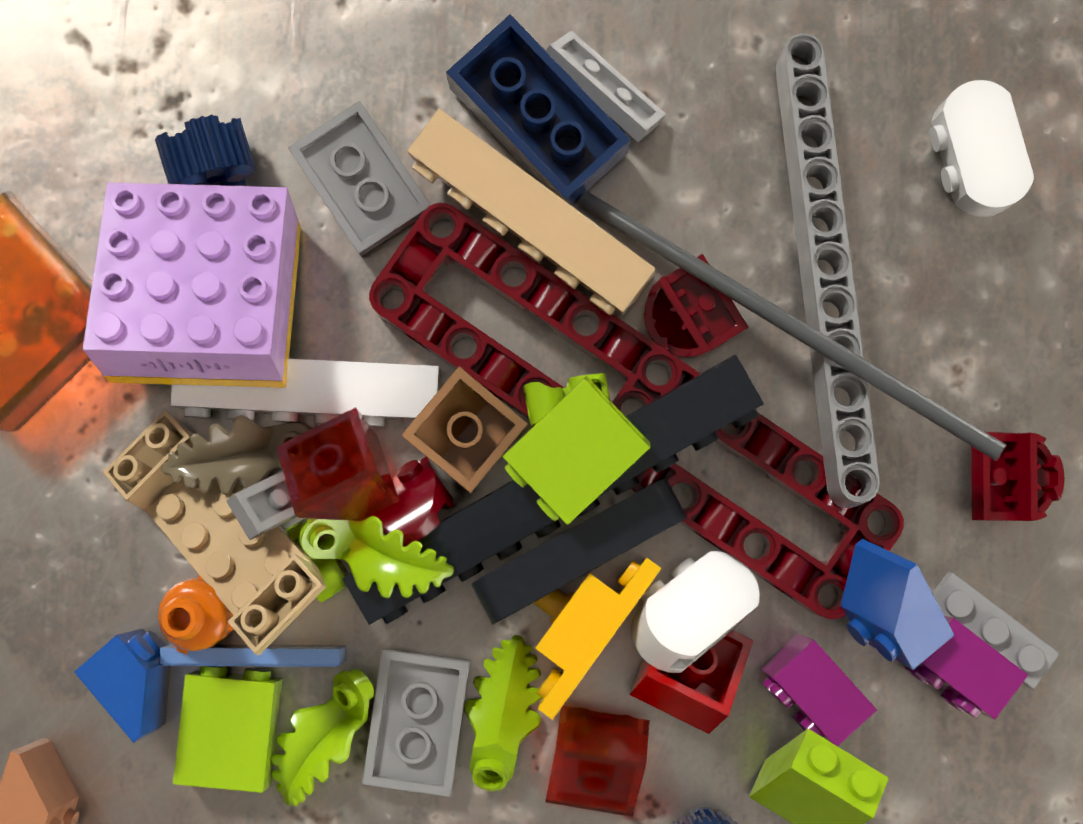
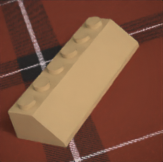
(531, 213)

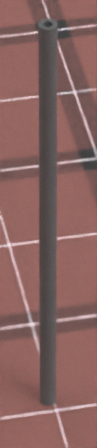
(796, 328)

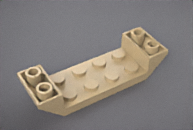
(257, 579)

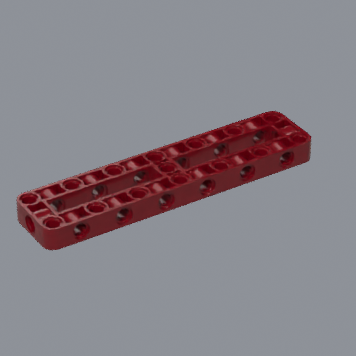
(629, 353)

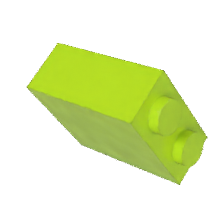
(575, 452)
(228, 729)
(818, 783)

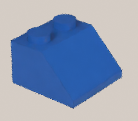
(892, 606)
(130, 682)

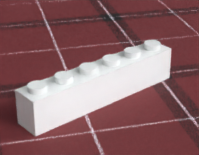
(322, 391)

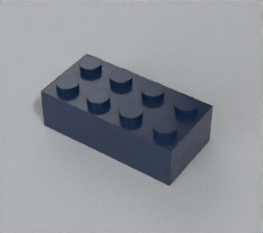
(537, 111)

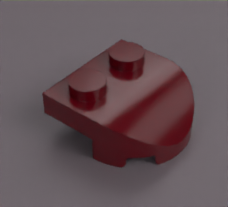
(690, 315)
(1019, 482)
(420, 499)

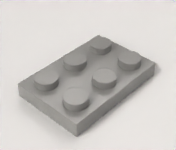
(360, 178)
(416, 722)

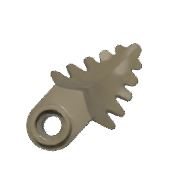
(242, 455)

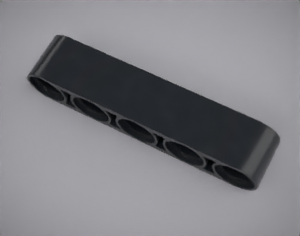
(578, 551)

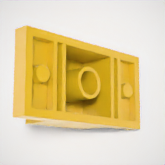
(584, 626)

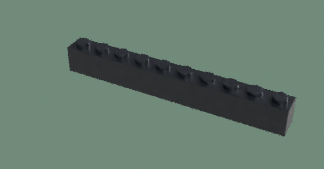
(511, 512)

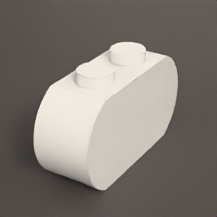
(981, 149)
(693, 610)

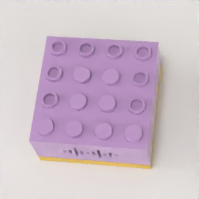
(194, 285)

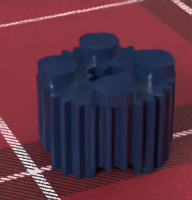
(207, 153)

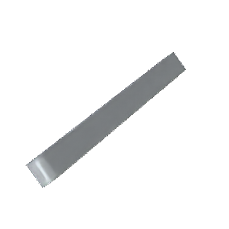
(833, 247)

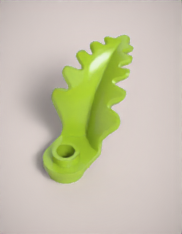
(375, 555)
(502, 714)
(321, 736)

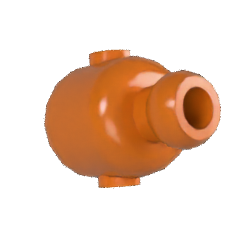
(193, 616)

